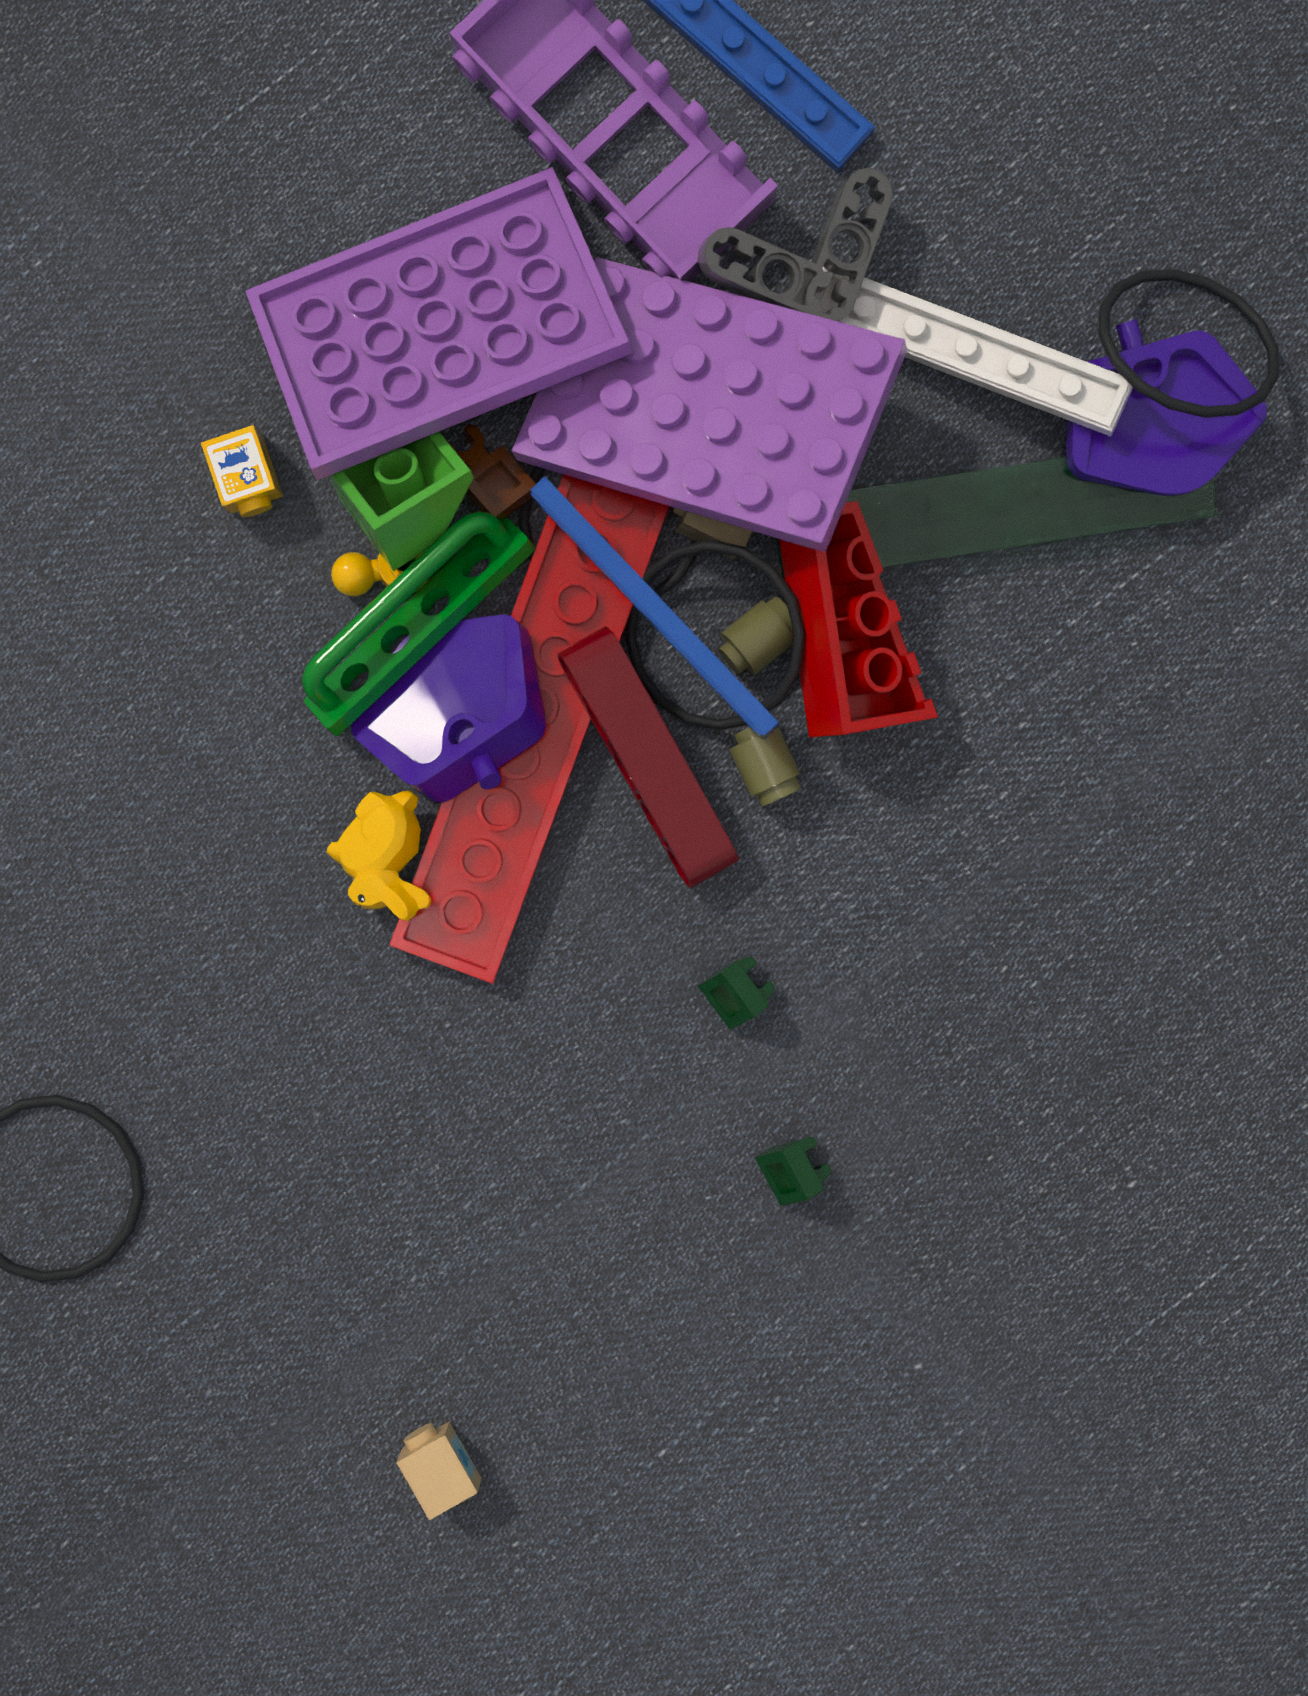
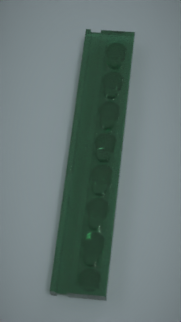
(1008, 510)

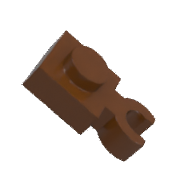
(498, 480)

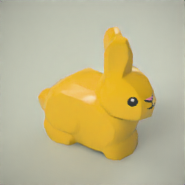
(377, 849)

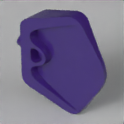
(1160, 447)
(458, 710)

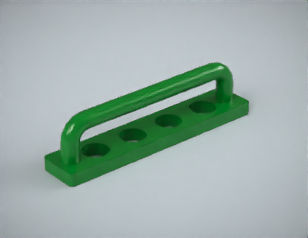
(330, 696)

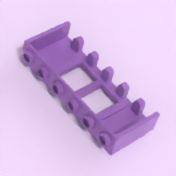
(532, 46)

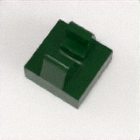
(735, 994)
(791, 1172)

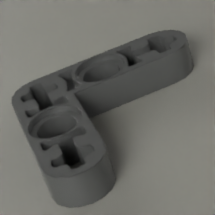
(805, 275)

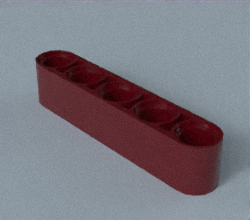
(647, 757)

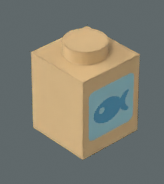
(438, 1468)

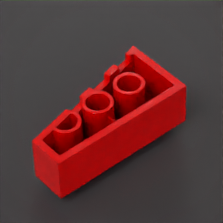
(853, 652)

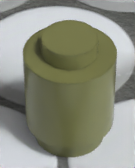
(757, 637)
(765, 765)

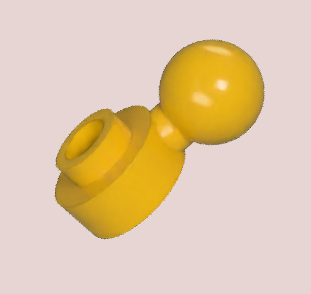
(355, 573)

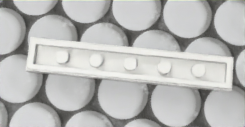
(990, 356)

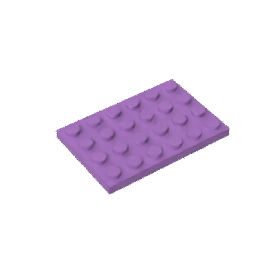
(437, 323)
(720, 407)

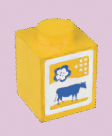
(242, 471)

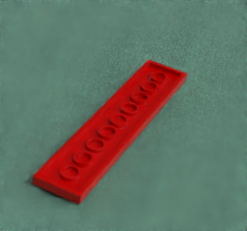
(493, 838)

